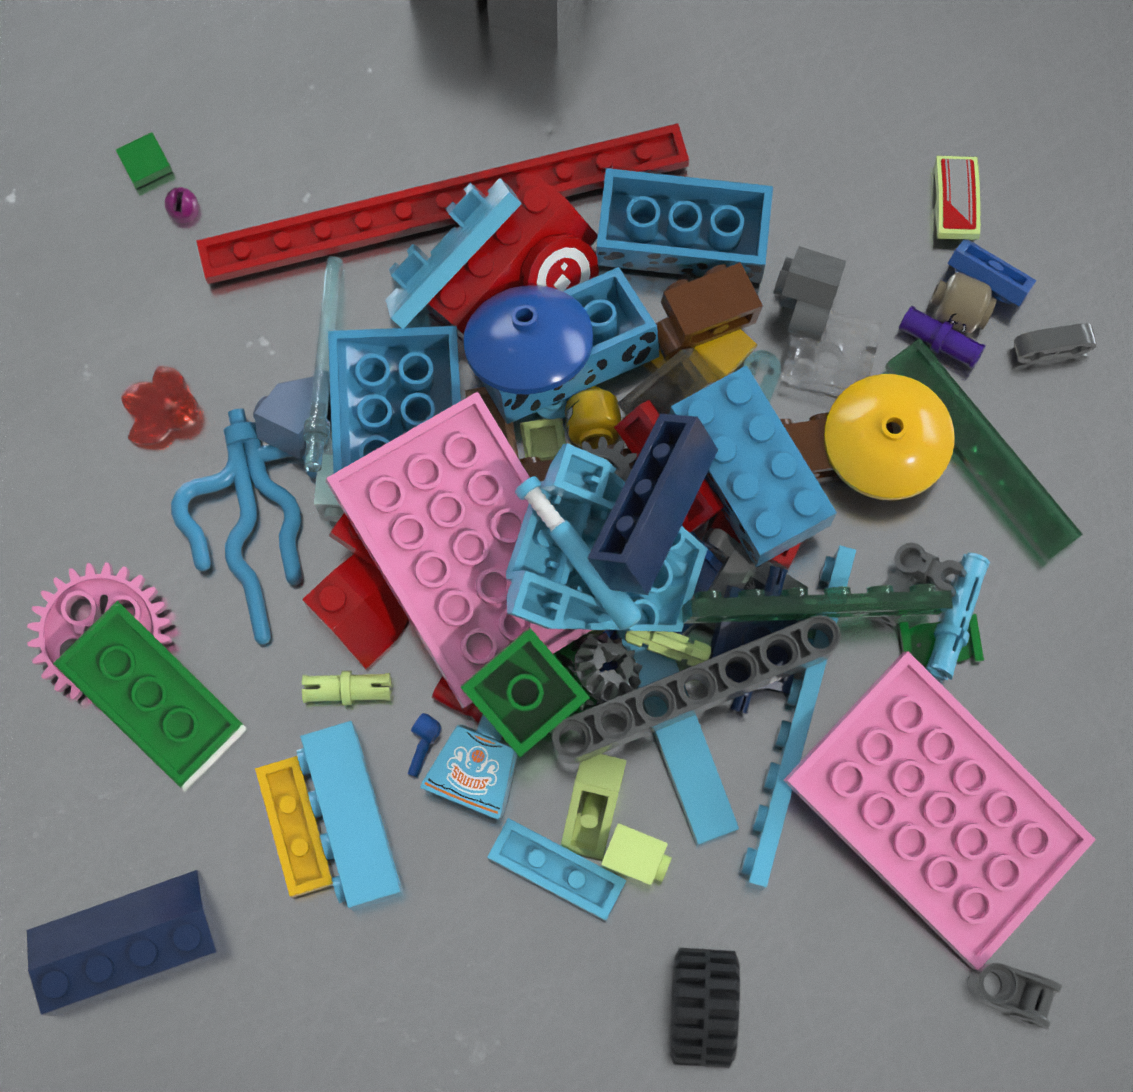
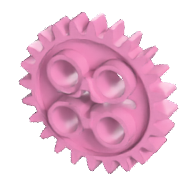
(59, 629)

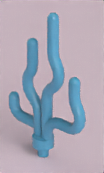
(244, 463)

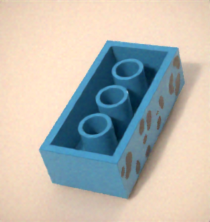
(682, 223)
(621, 341)
(757, 468)

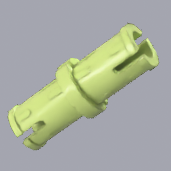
(346, 687)

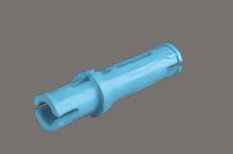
(952, 631)

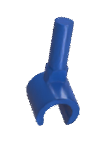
(428, 730)

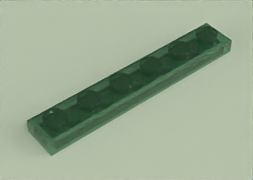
(991, 457)
(798, 605)

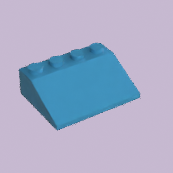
(388, 385)

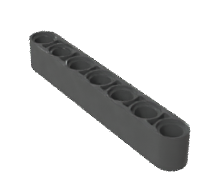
(712, 674)

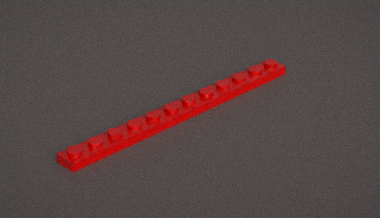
(425, 206)

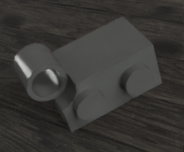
(809, 288)

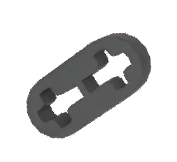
(1055, 343)

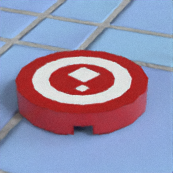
(560, 263)

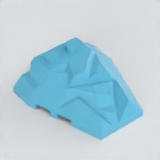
(546, 584)

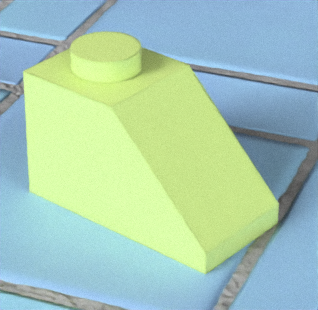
(593, 805)

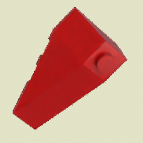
(358, 610)

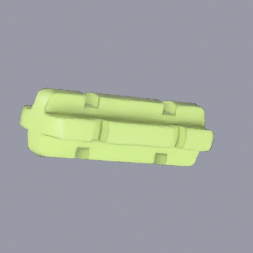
(671, 645)

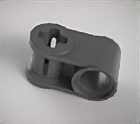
(1022, 993)

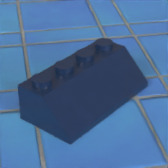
(121, 944)

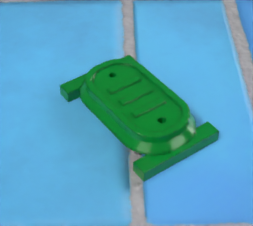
(924, 636)

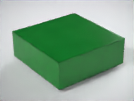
(143, 160)

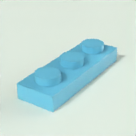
(556, 869)

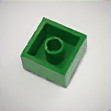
(524, 692)

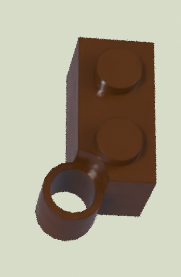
(706, 309)

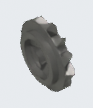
(611, 683)

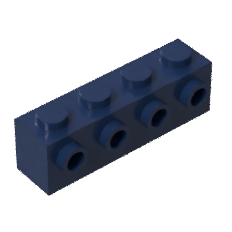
(653, 504)

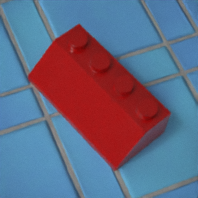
(501, 258)

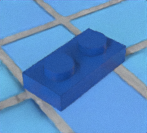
(1005, 281)

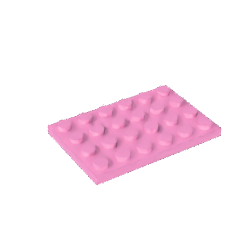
(442, 532)
(940, 810)

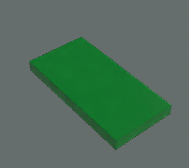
(148, 693)

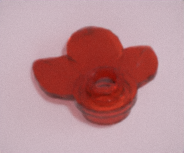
(154, 406)

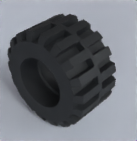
(705, 1007)

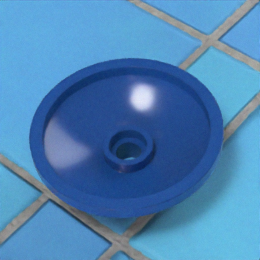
(529, 354)

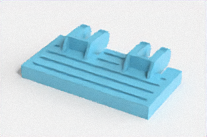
(425, 276)

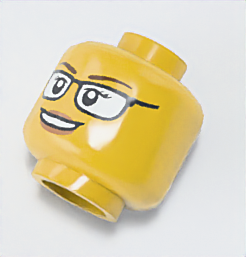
(591, 416)

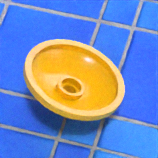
(883, 462)

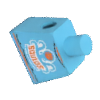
(474, 769)

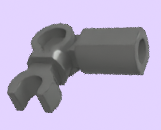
(921, 566)

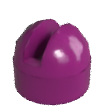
(189, 205)

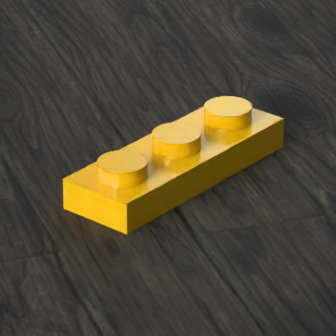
(294, 827)

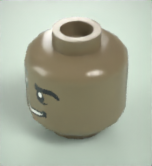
(963, 302)

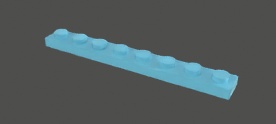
(792, 738)

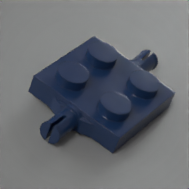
(736, 634)

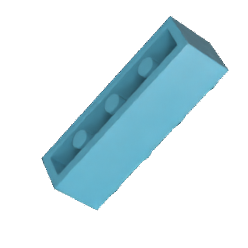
(350, 816)

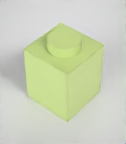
(636, 856)

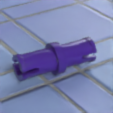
(941, 337)

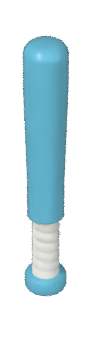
(615, 603)

